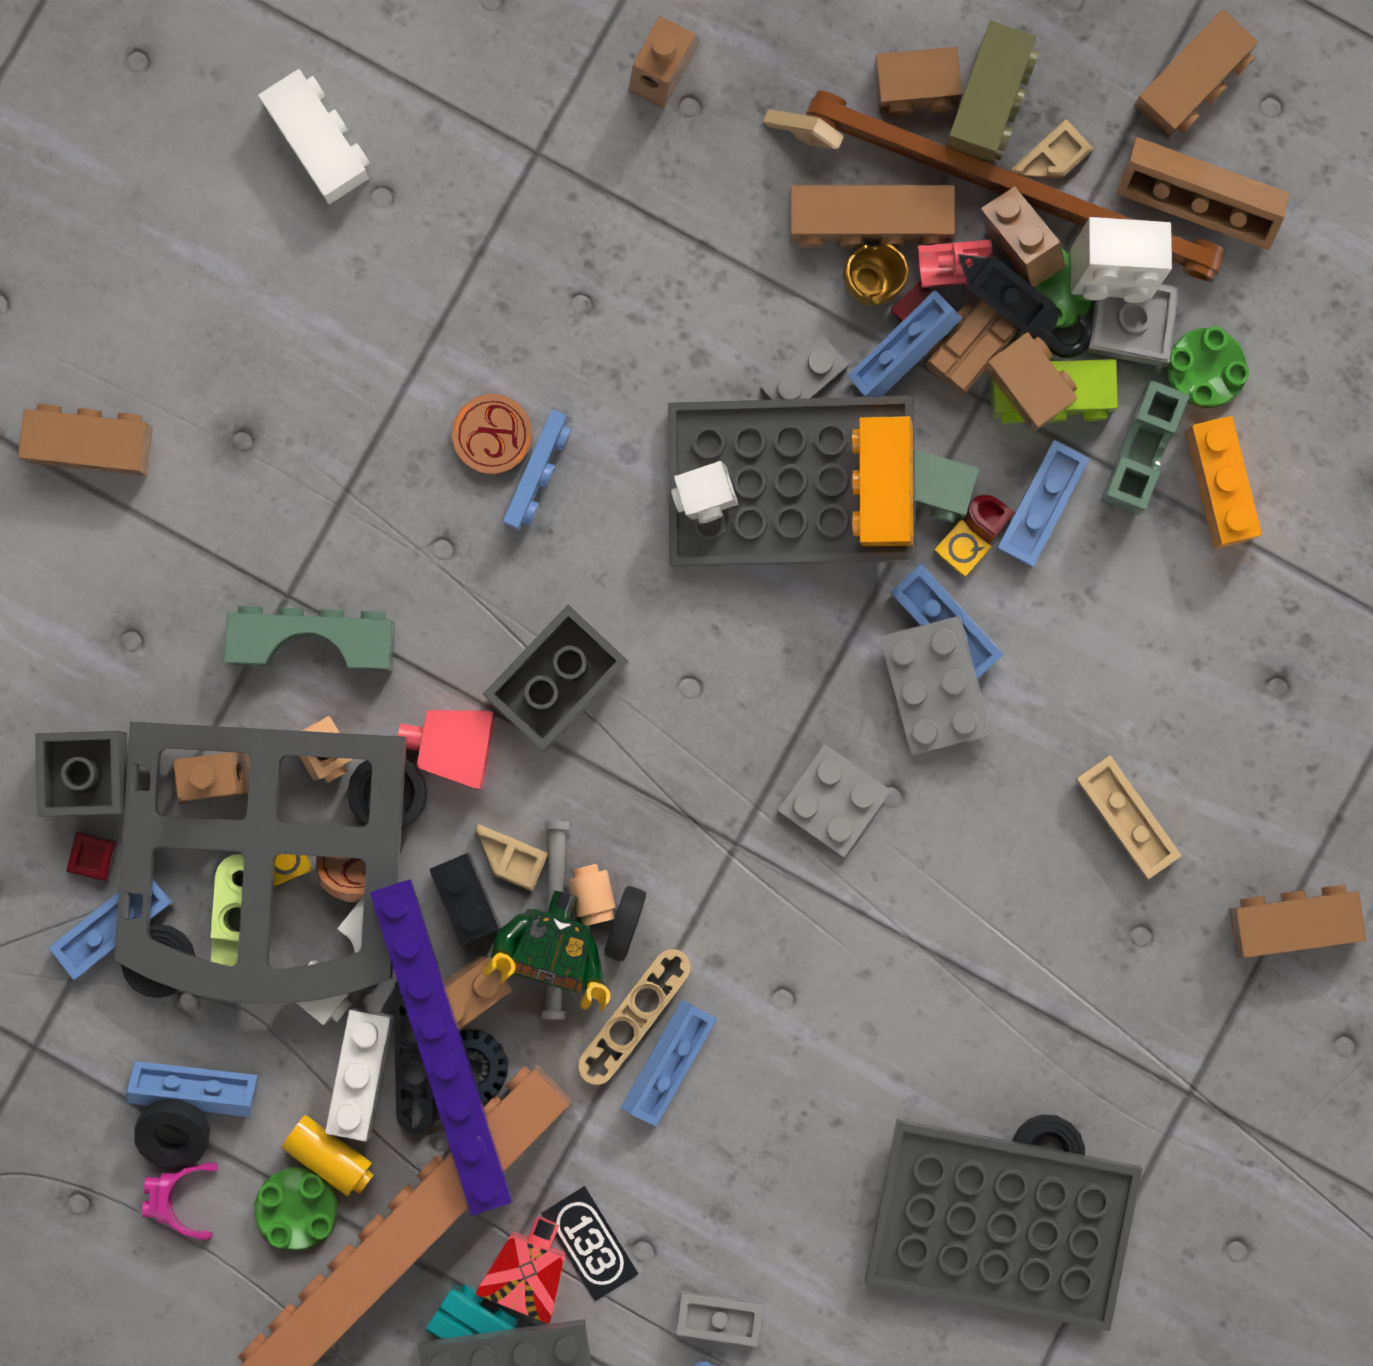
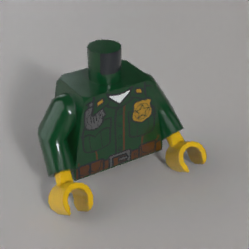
(551, 951)

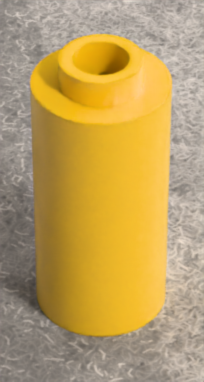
(328, 1157)

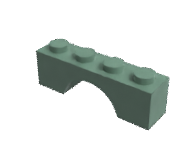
(258, 637)

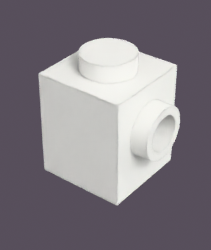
(704, 492)

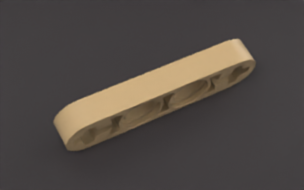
(639, 1020)

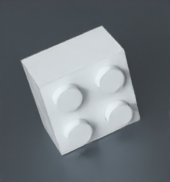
(1120, 259)

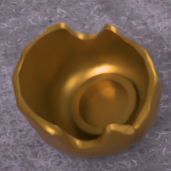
(875, 274)

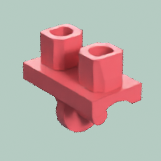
(940, 263)

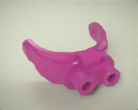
(160, 1200)

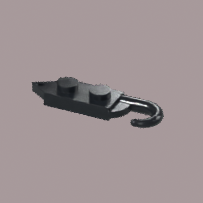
(1020, 303)

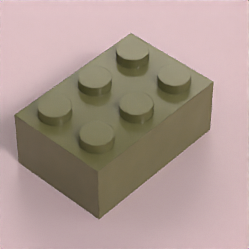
(993, 93)

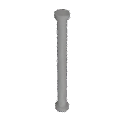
(556, 876)

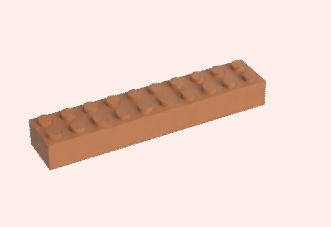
(397, 1241)

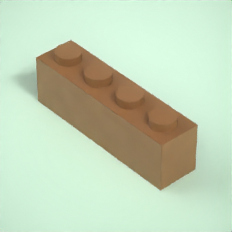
(1203, 193)
(871, 214)

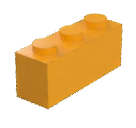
(884, 481)
(1223, 482)

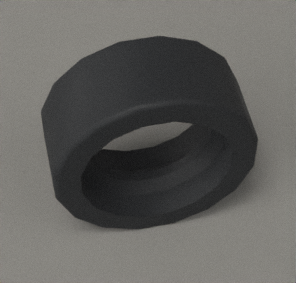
(413, 810)

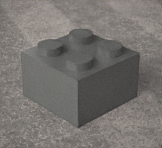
(81, 773)

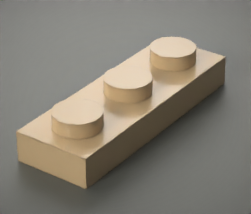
(1128, 817)

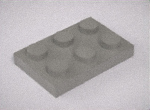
(935, 685)

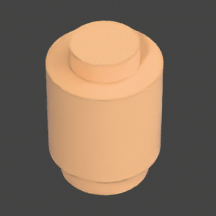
(593, 895)

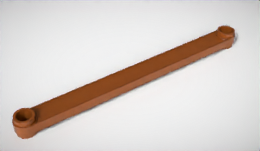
(1200, 259)

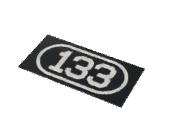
(590, 1243)

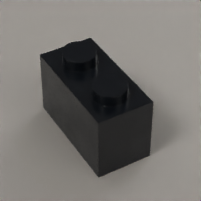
(465, 898)

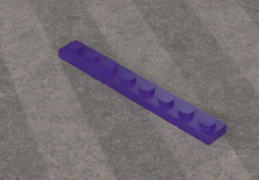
(441, 1047)

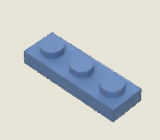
(905, 346)
(538, 471)
(1043, 503)
(931, 602)
(96, 934)
(668, 1063)
(204, 1088)

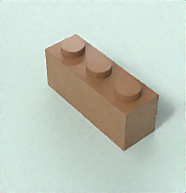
(1197, 75)
(85, 440)
(1297, 922)

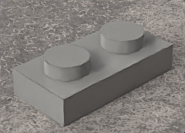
(806, 372)
(719, 1319)

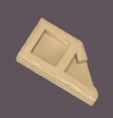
(806, 128)
(1055, 154)
(511, 858)

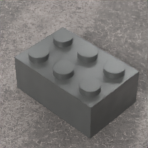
(556, 678)

